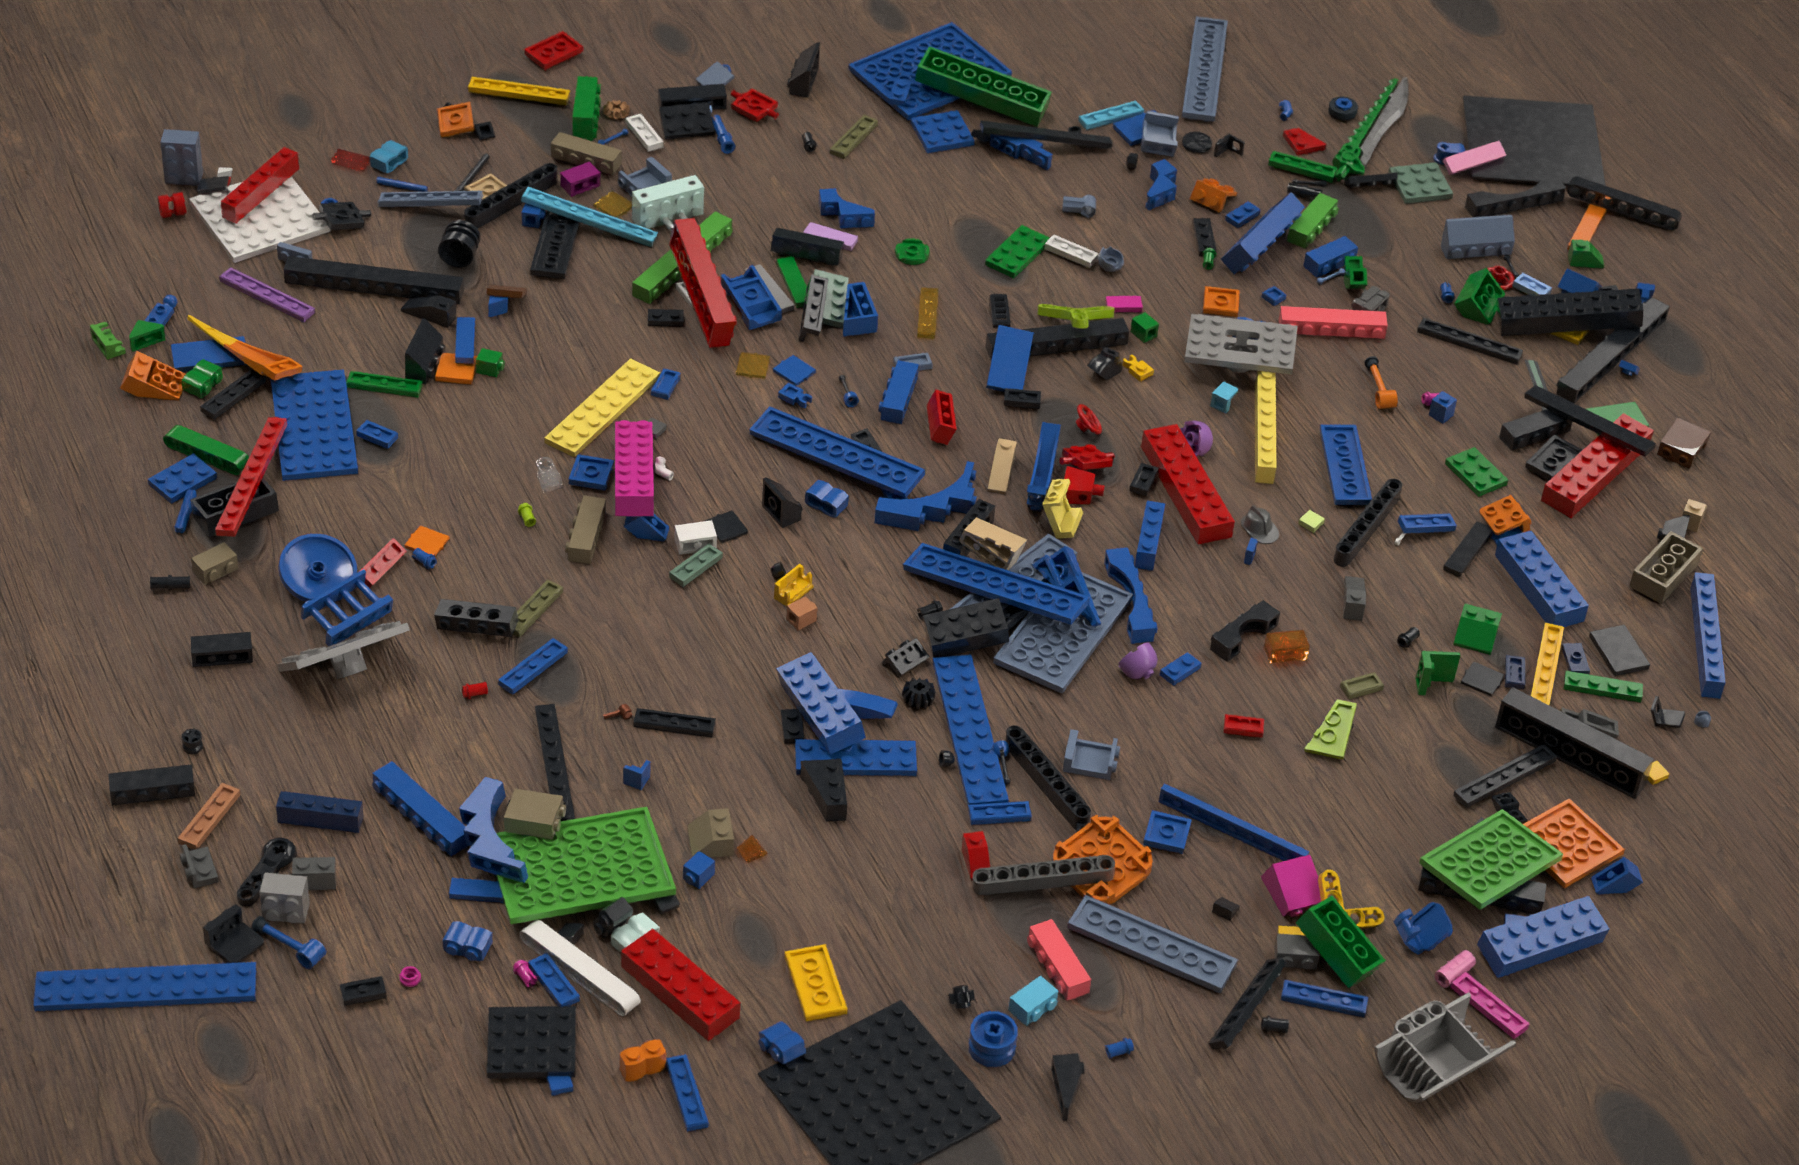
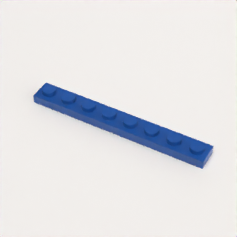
(1229, 824)

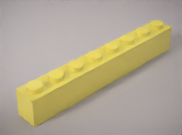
(1265, 427)

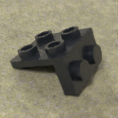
(231, 936)

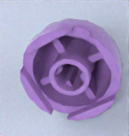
(1198, 436)
(1140, 662)

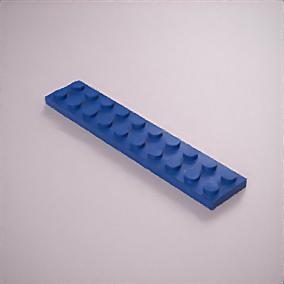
(837, 452)
(996, 583)
(969, 730)
(145, 986)

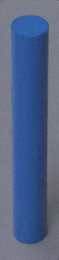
(400, 184)

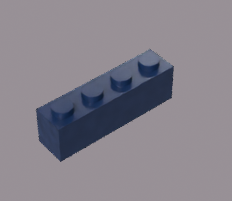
(319, 811)

